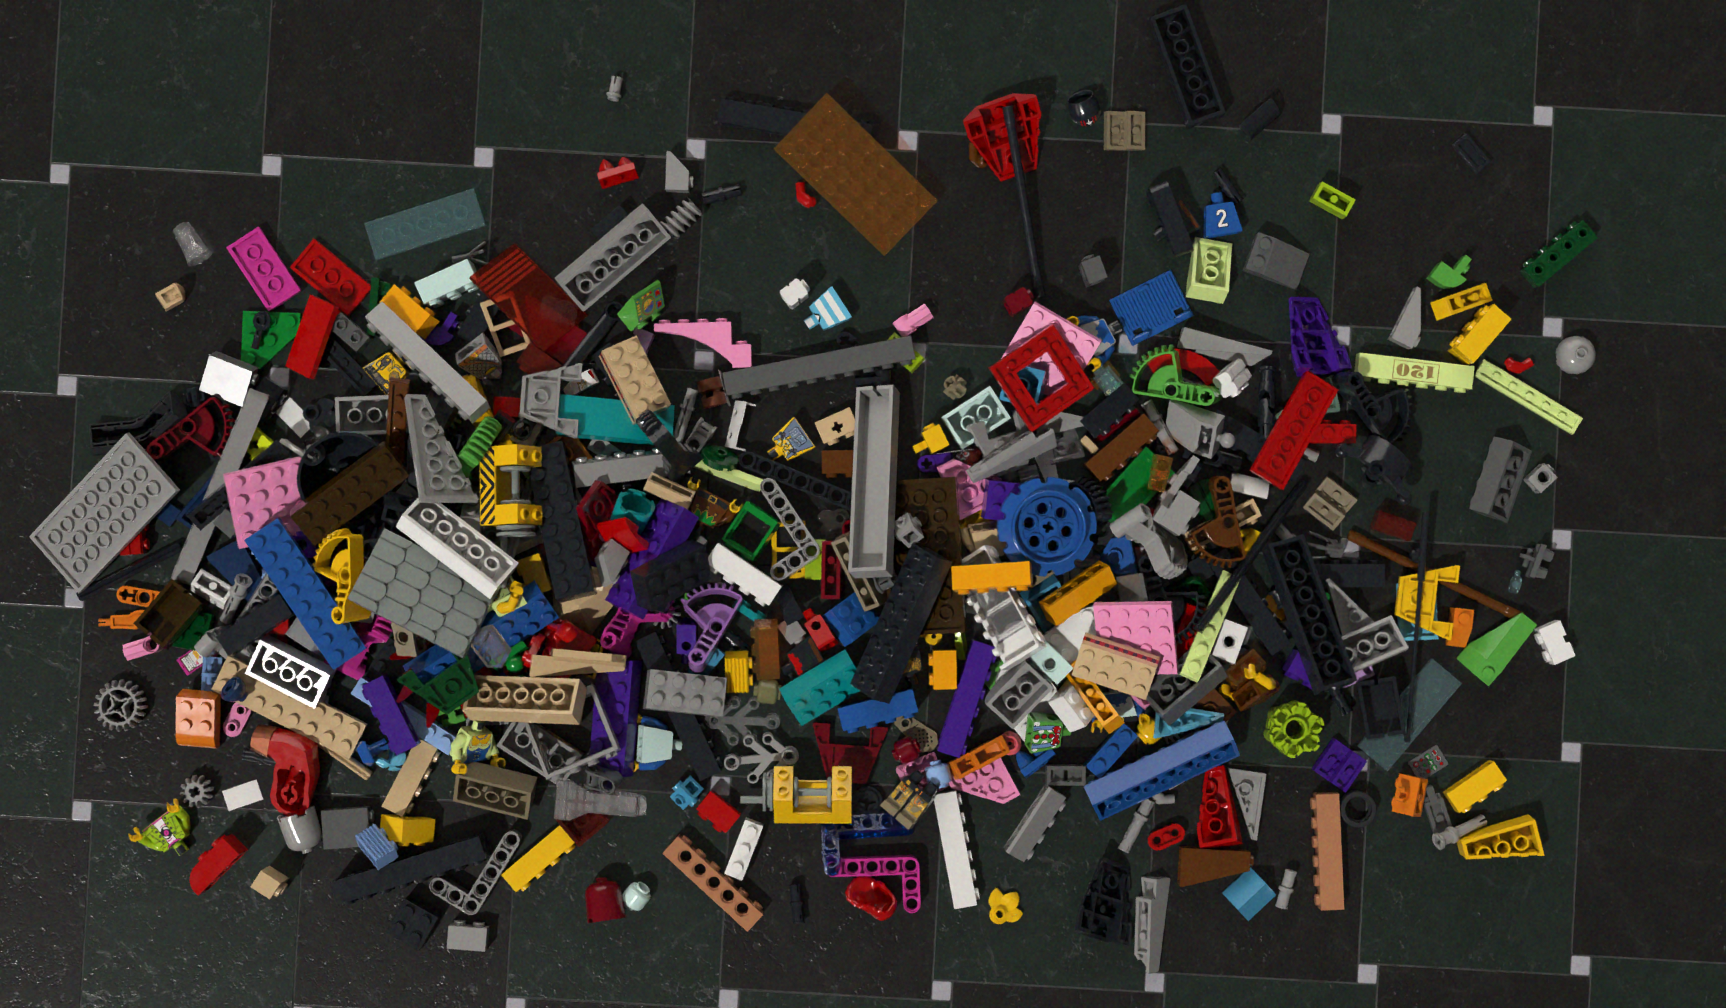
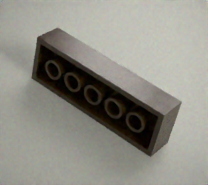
(349, 493)

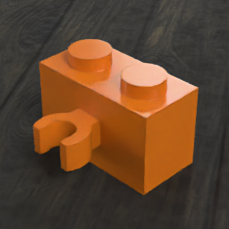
(1409, 795)

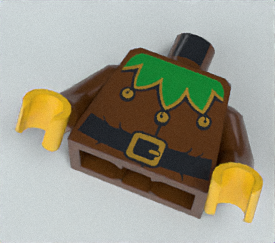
(710, 508)

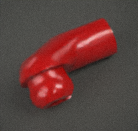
(802, 197)

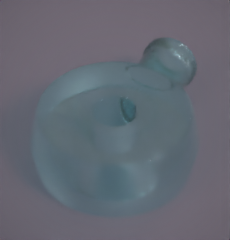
(1515, 582)

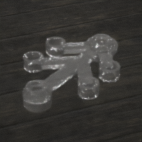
(739, 721)

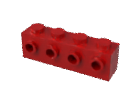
(1335, 433)

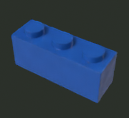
(1110, 750)

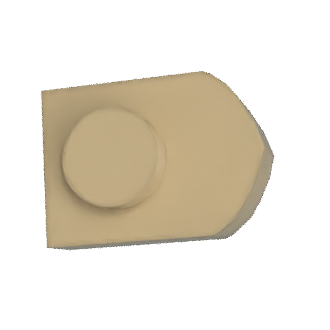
(171, 296)

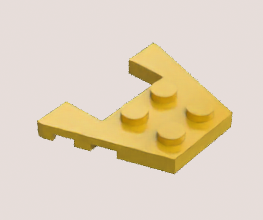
(1407, 598)

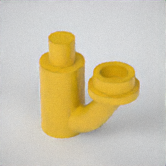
(1250, 537)

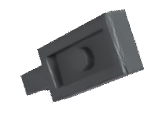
(1436, 810)

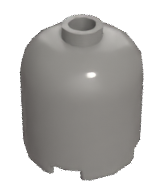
(301, 831)

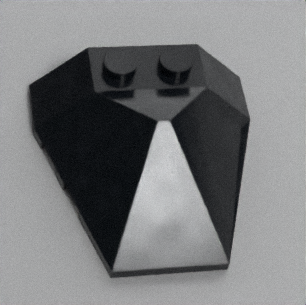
(1105, 905)

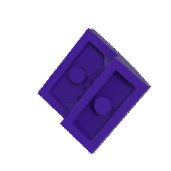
(1339, 765)

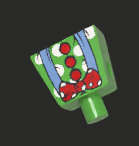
(1044, 732)

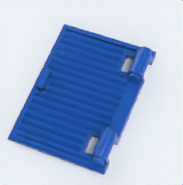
(1151, 307)

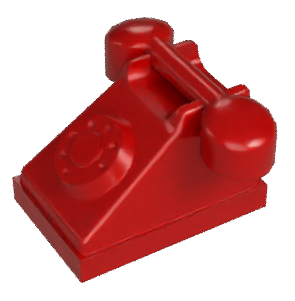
(566, 636)

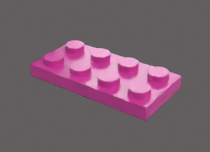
(264, 269)

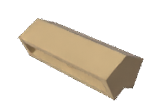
(669, 490)

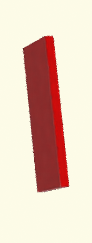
(1294, 430)

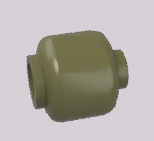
(767, 691)

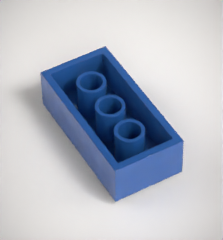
(869, 711)

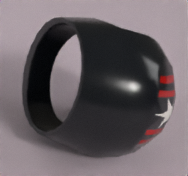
(1086, 112)

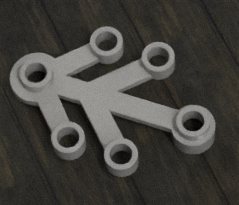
(764, 756)

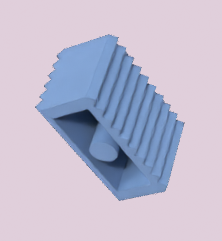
(377, 846)

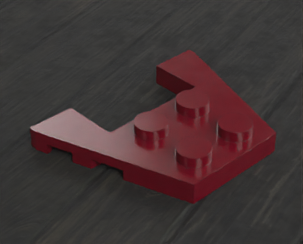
(594, 509)
(857, 756)

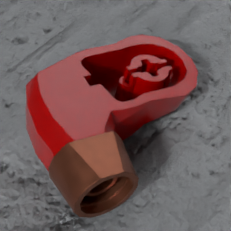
(295, 767)

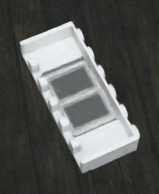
(1004, 617)

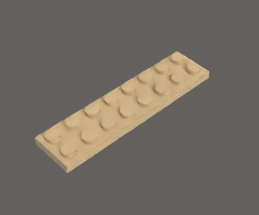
(320, 724)

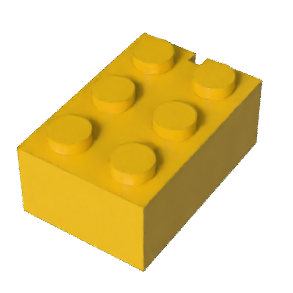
(1478, 334)

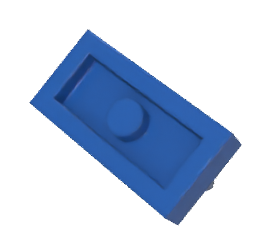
(1029, 765)

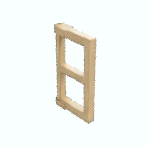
(493, 329)

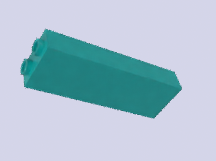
(606, 419)

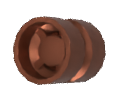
(711, 385)

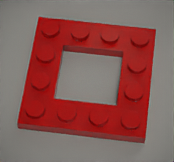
(1006, 372)

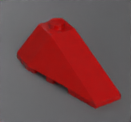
(1218, 817)

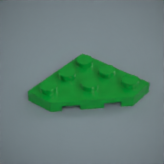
(273, 341)

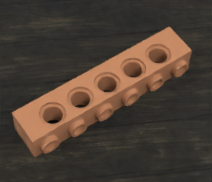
(744, 919)

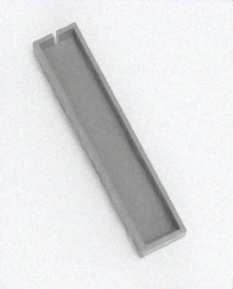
(874, 482)

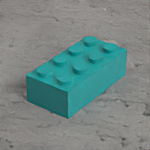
(820, 688)

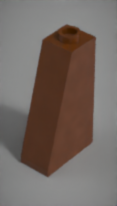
(1207, 864)

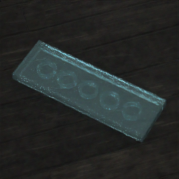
(425, 224)
(1431, 691)

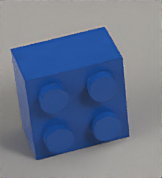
(849, 619)

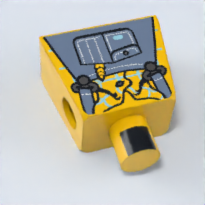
(790, 441)

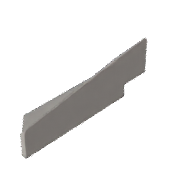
(1221, 347)
(1016, 451)

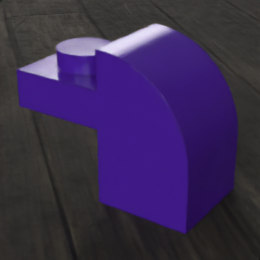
(441, 335)

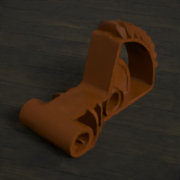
(1214, 529)

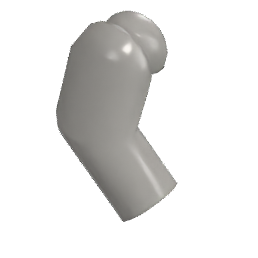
(1164, 798)

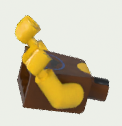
(1254, 692)

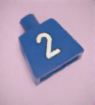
(1220, 218)

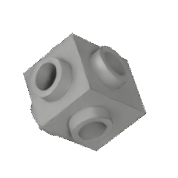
(908, 530)

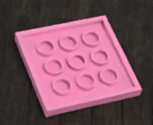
(1078, 341)
(261, 496)
(1140, 626)

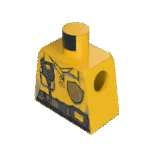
(386, 367)

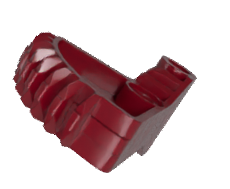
(200, 435)

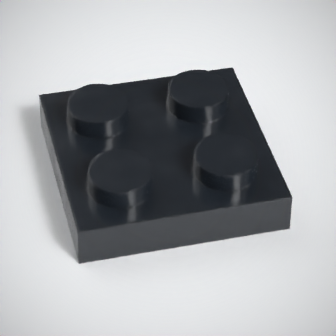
(384, 665)

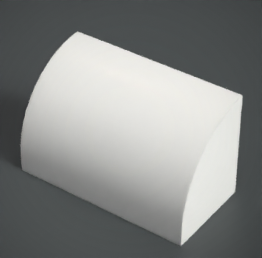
(1249, 485)

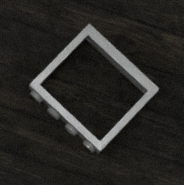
(590, 760)

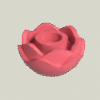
(1015, 739)

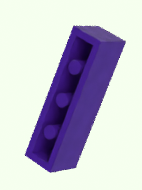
(391, 715)

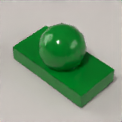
(514, 661)

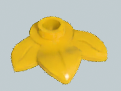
(1006, 905)

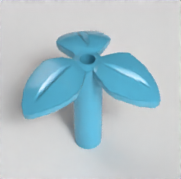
(392, 762)

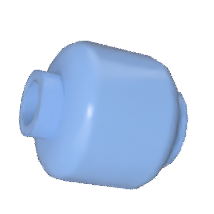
(938, 773)

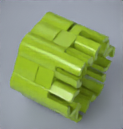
(1307, 736)

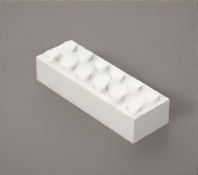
(457, 546)

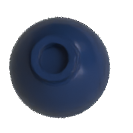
(234, 690)

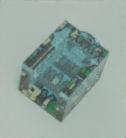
(1107, 380)

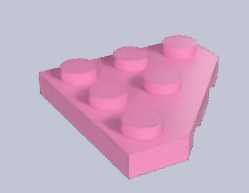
(969, 493)
(988, 782)

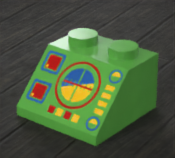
(643, 307)

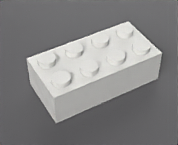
(744, 574)

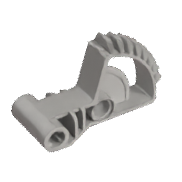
(1163, 548)

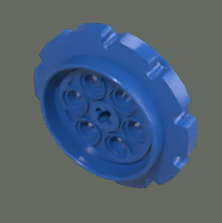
(1068, 548)

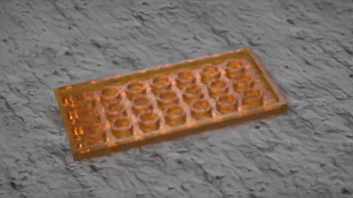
(855, 174)

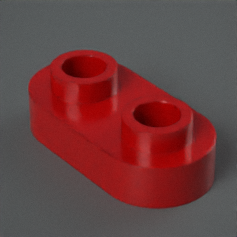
(536, 643)
(1166, 838)

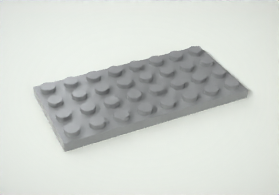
(104, 513)

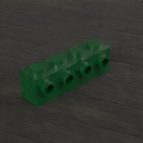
(1558, 254)

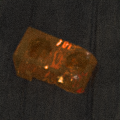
(1159, 472)

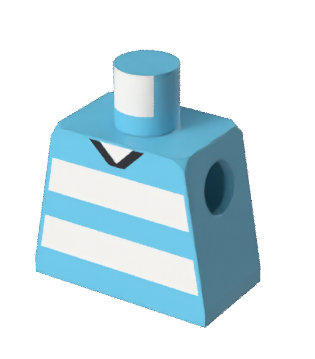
(827, 311)

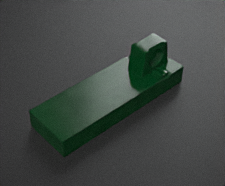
(378, 289)

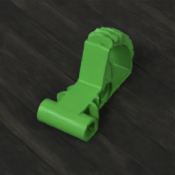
(1172, 375)
(478, 445)

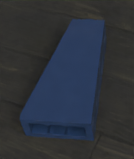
(234, 561)

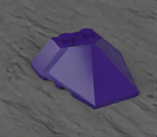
(1313, 340)

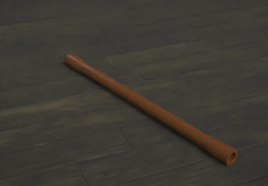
(1363, 541)

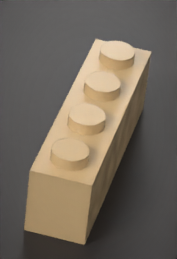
(410, 778)

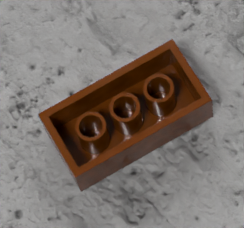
(1122, 446)

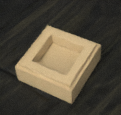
(1088, 444)

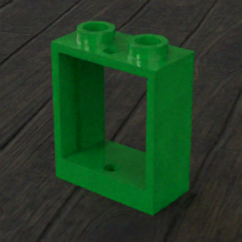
(762, 515)

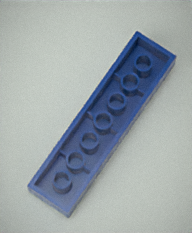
(304, 592)
(512, 627)
(1162, 770)

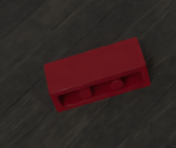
(831, 574)

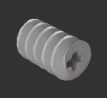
(681, 218)

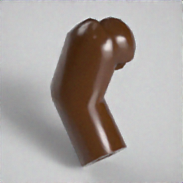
(975, 157)

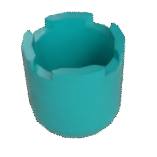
(635, 507)

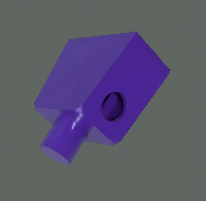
(686, 632)

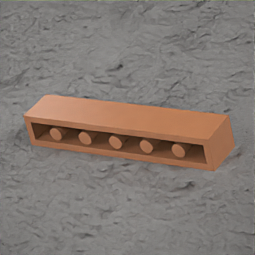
(1327, 851)

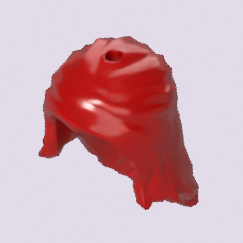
(872, 897)

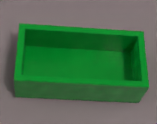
(1131, 485)

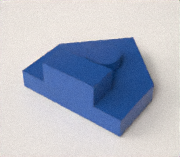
(1120, 556)

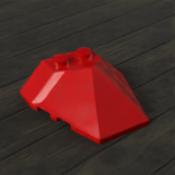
(989, 134)

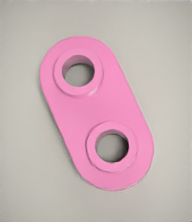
(236, 718)

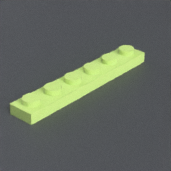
(1203, 643)

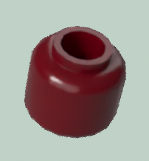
(906, 749)

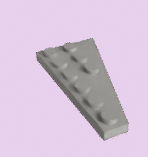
(435, 461)

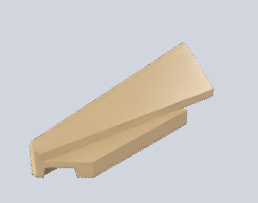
(575, 662)

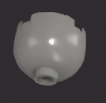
(1575, 355)

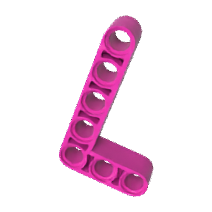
(881, 869)

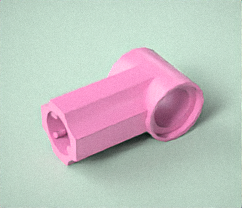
(909, 323)
(139, 648)

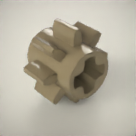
(955, 387)

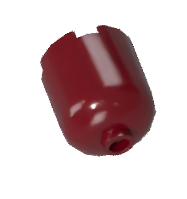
(604, 901)

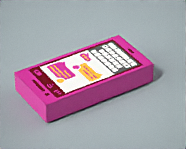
(191, 661)

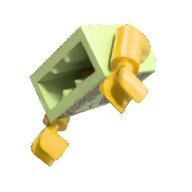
(508, 598)

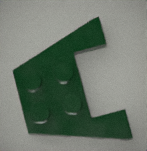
(447, 688)

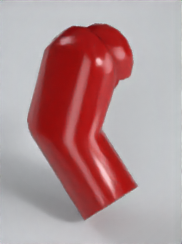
(1518, 367)

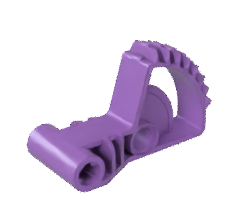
(706, 618)

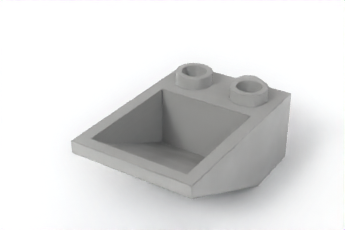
(1197, 428)

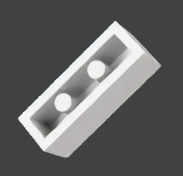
(744, 848)

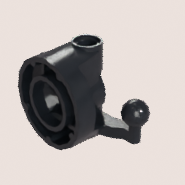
(1381, 463)

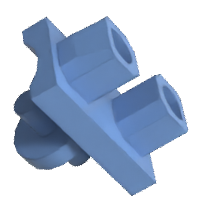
(210, 670)

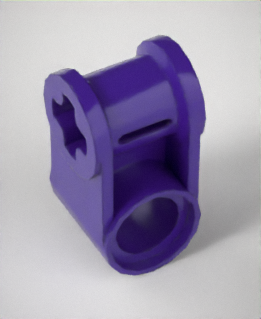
(936, 460)

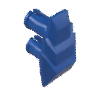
(368, 752)

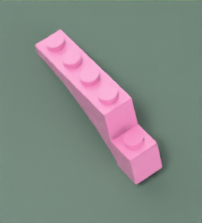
(715, 335)

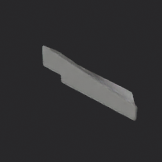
(1150, 921)

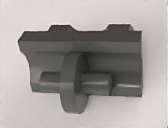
(1540, 553)

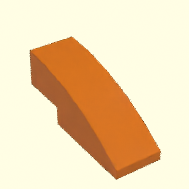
(978, 757)

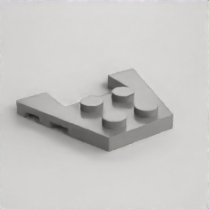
(541, 398)
(989, 446)
(1174, 483)

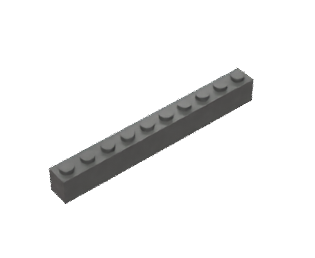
(819, 366)

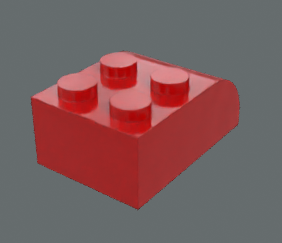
(216, 862)

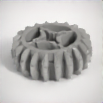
(125, 708)

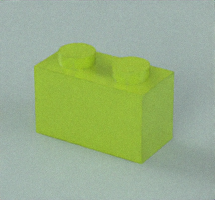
(1332, 200)

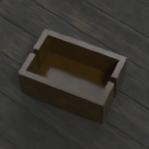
(169, 614)

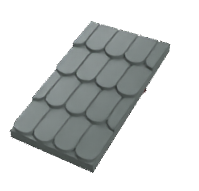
(420, 594)

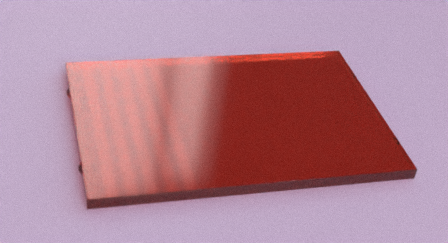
(528, 297)

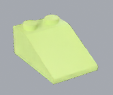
(1209, 270)

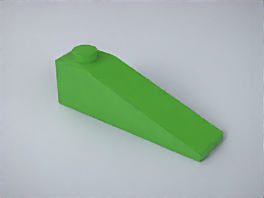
(1495, 649)

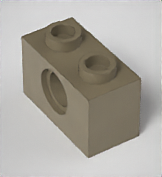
(407, 642)

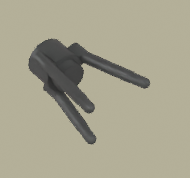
(1332, 548)

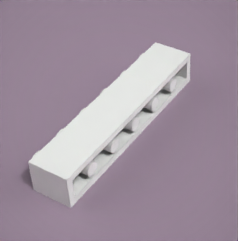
(955, 850)

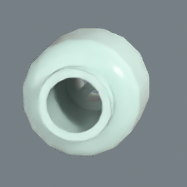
(636, 896)

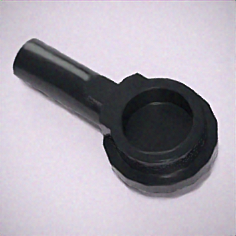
(262, 322)

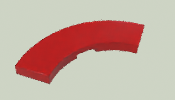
(1189, 361)

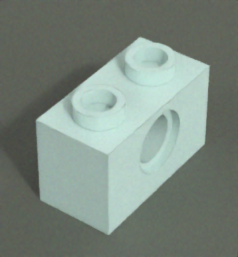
(1058, 670)

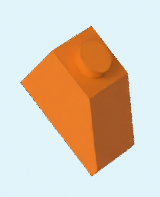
(1462, 626)

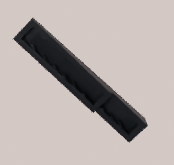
(218, 500)

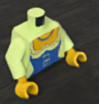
(473, 745)

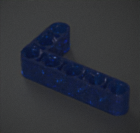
(858, 831)

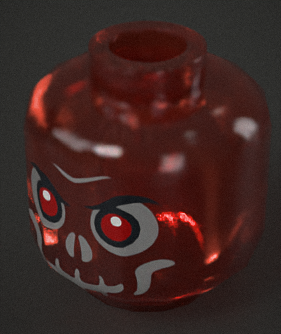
(969, 457)

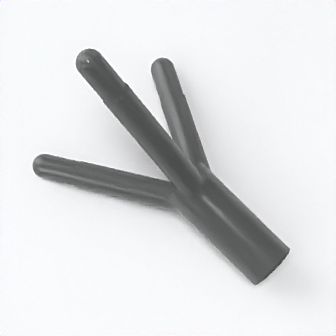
(458, 258)

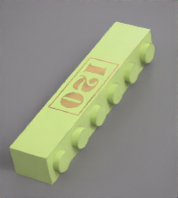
(1415, 371)

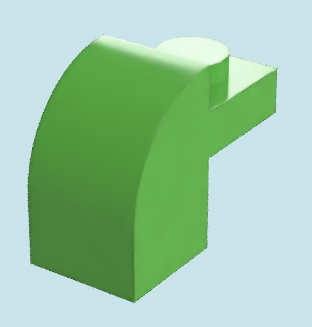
(1448, 277)

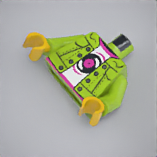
(166, 831)

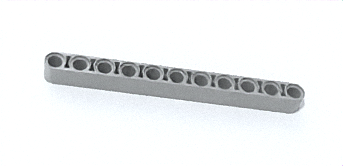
(229, 462)

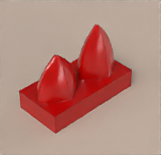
(611, 176)

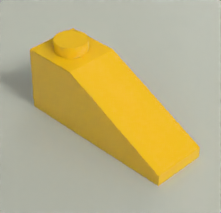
(1461, 301)

